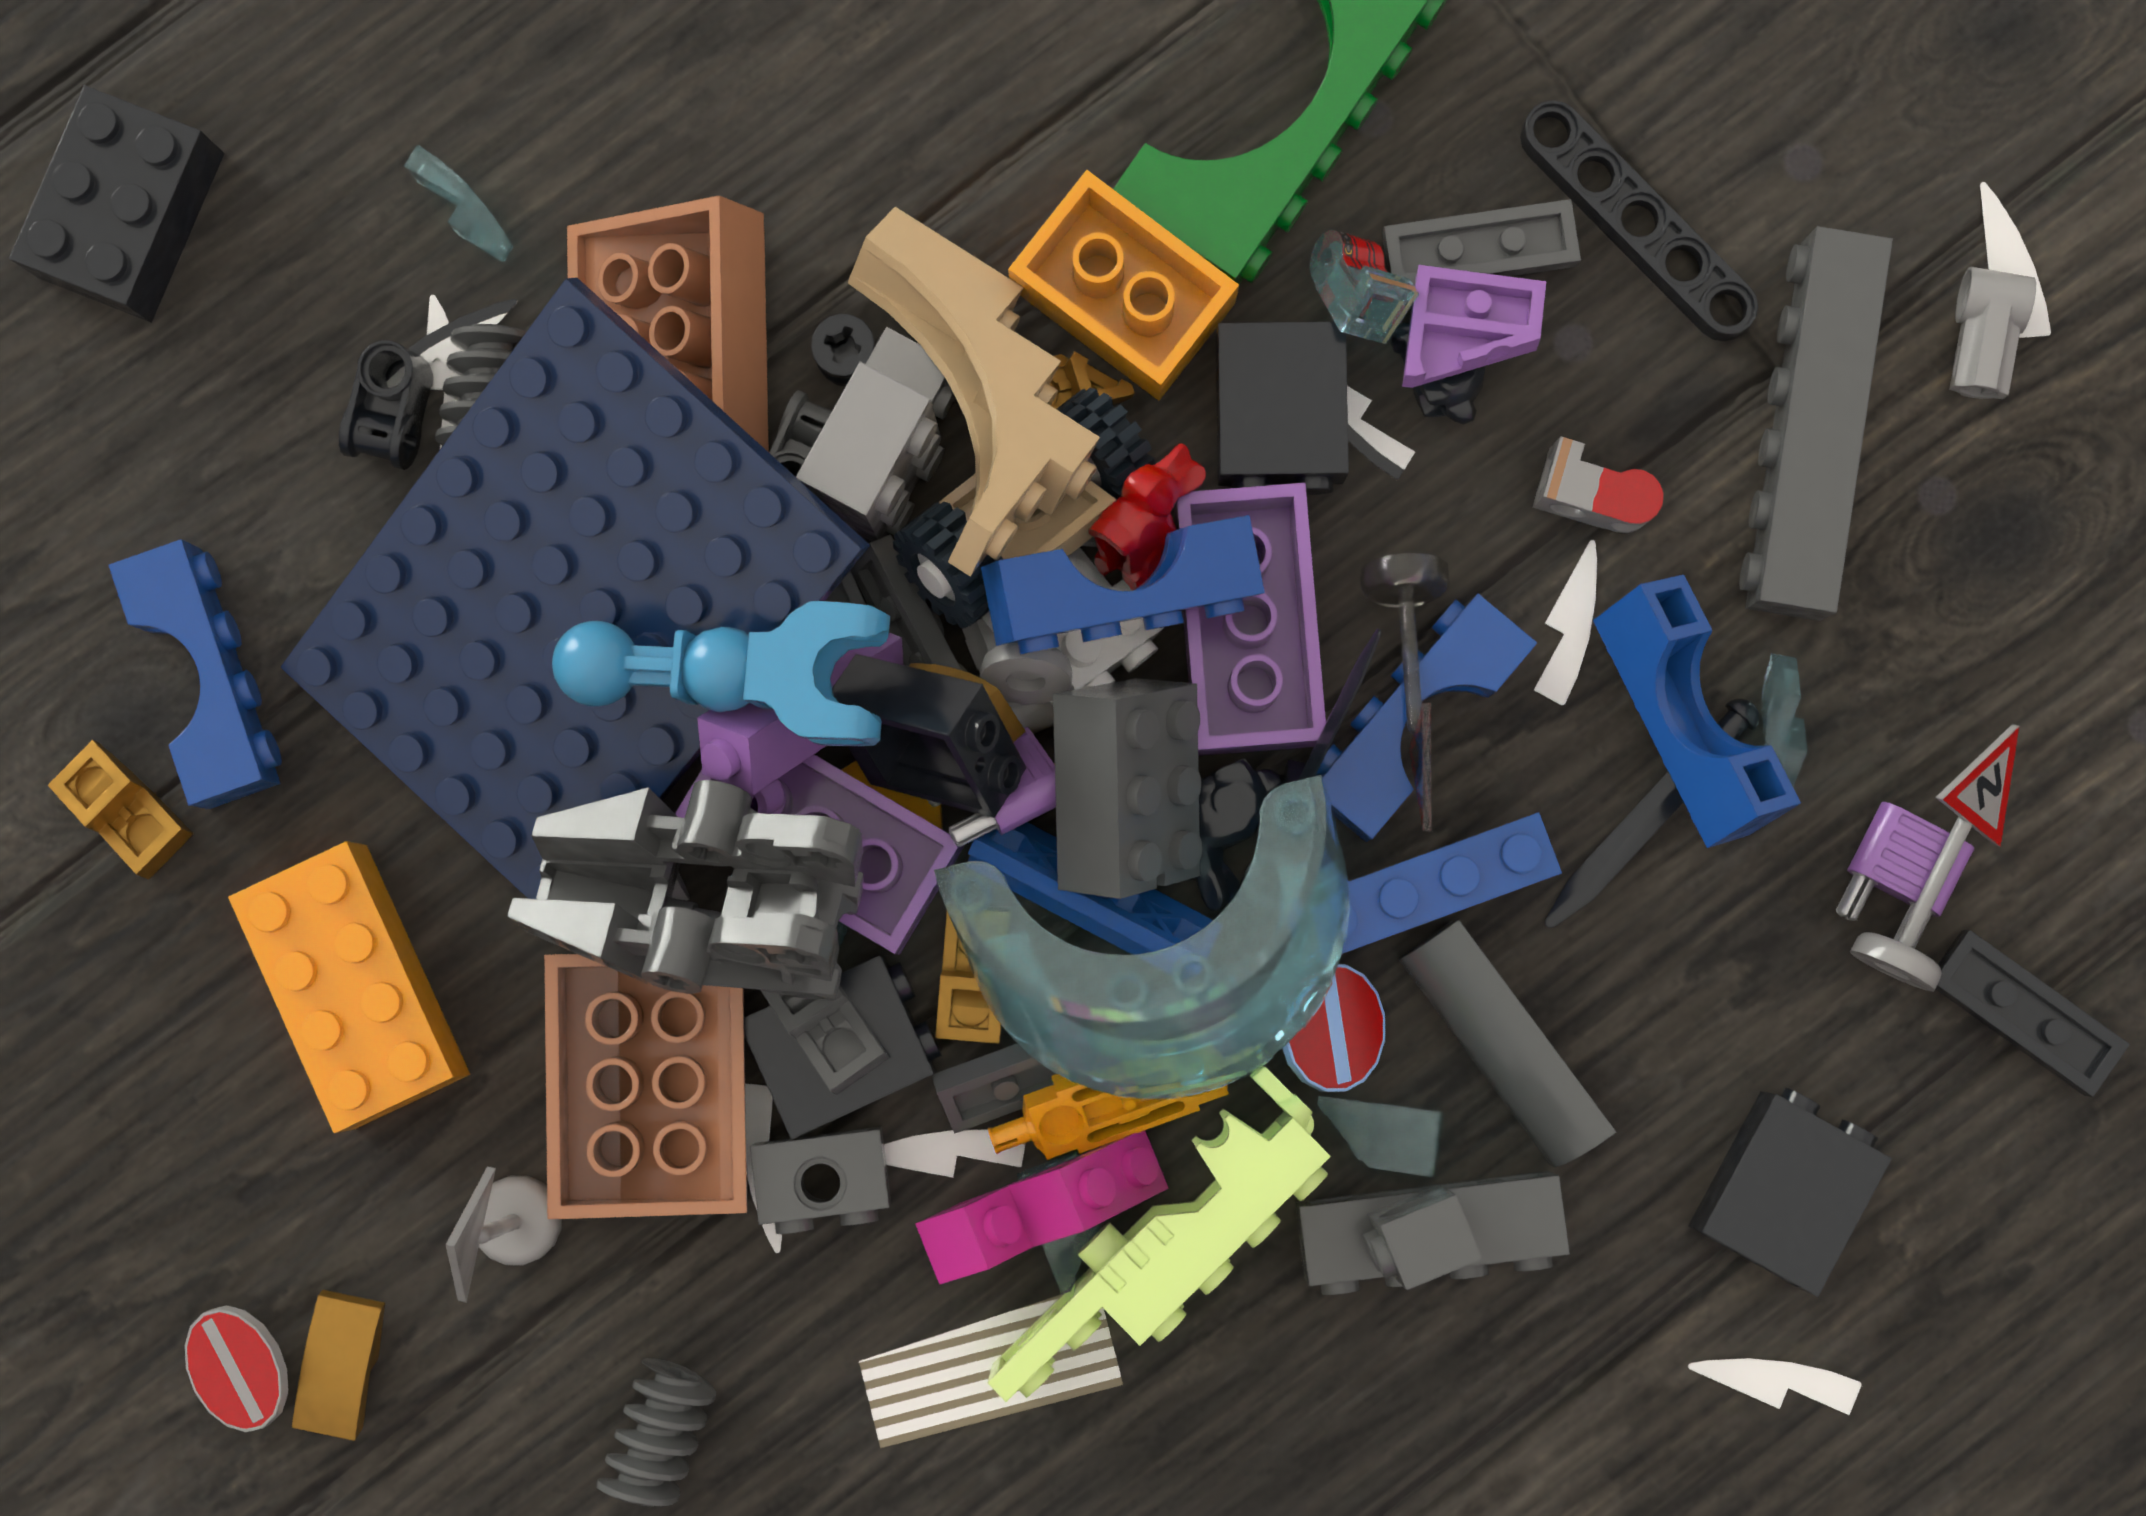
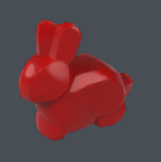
(1135, 525)

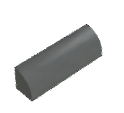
(1506, 1044)

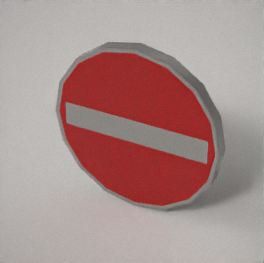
(236, 1368)

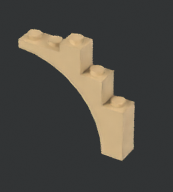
(966, 325)

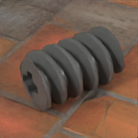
(483, 354)
(660, 1436)

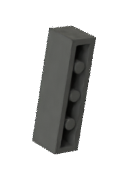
(1509, 1217)

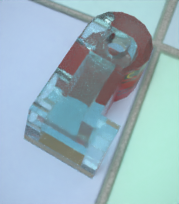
(1355, 283)

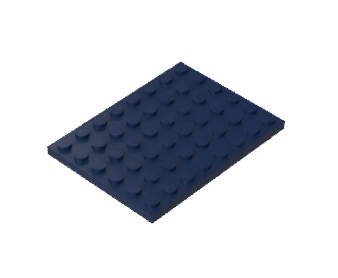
(561, 500)

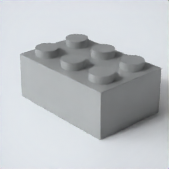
(874, 453)

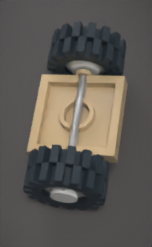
(932, 536)

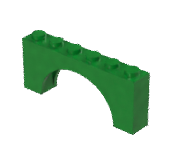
(1238, 202)

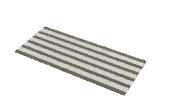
(945, 1377)

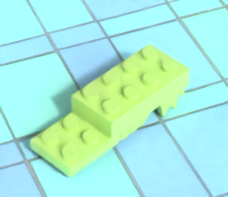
(1176, 1245)

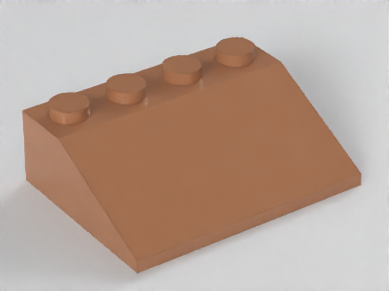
(692, 290)
(642, 1095)

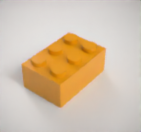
(1123, 285)

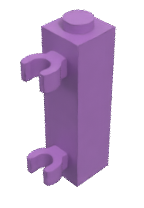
(755, 748)

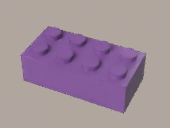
(1261, 665)
(896, 843)

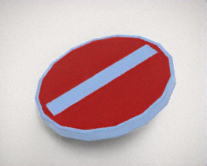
(1342, 1037)

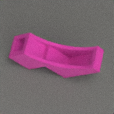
(1041, 1208)

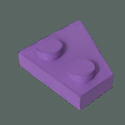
(1469, 322)

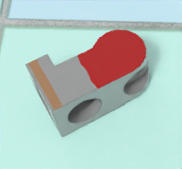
(1595, 493)

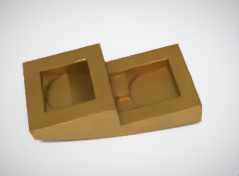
(120, 809)
(961, 1007)
(338, 1364)

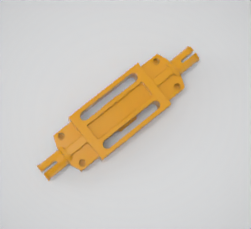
(1082, 1118)

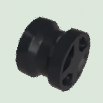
(840, 361)

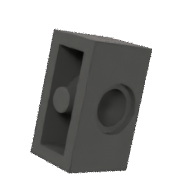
(781, 1170)
(1421, 1237)

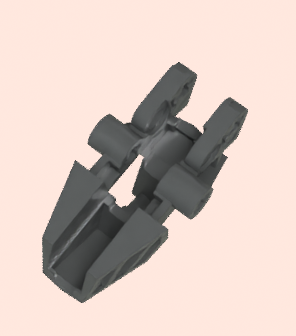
(614, 876)

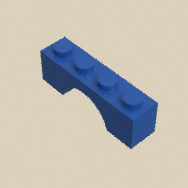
(1047, 596)
(1657, 649)
(1472, 655)
(224, 746)
(1449, 880)

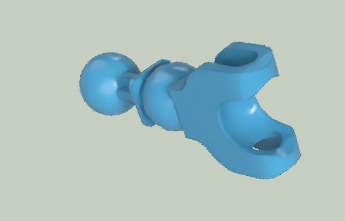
(730, 669)

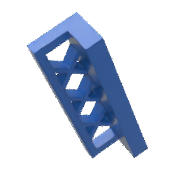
(1132, 923)

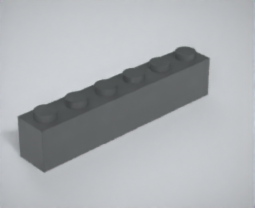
(1816, 423)

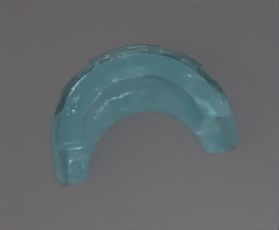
(1179, 1014)

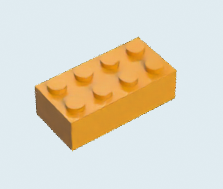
(349, 986)

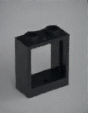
(935, 738)

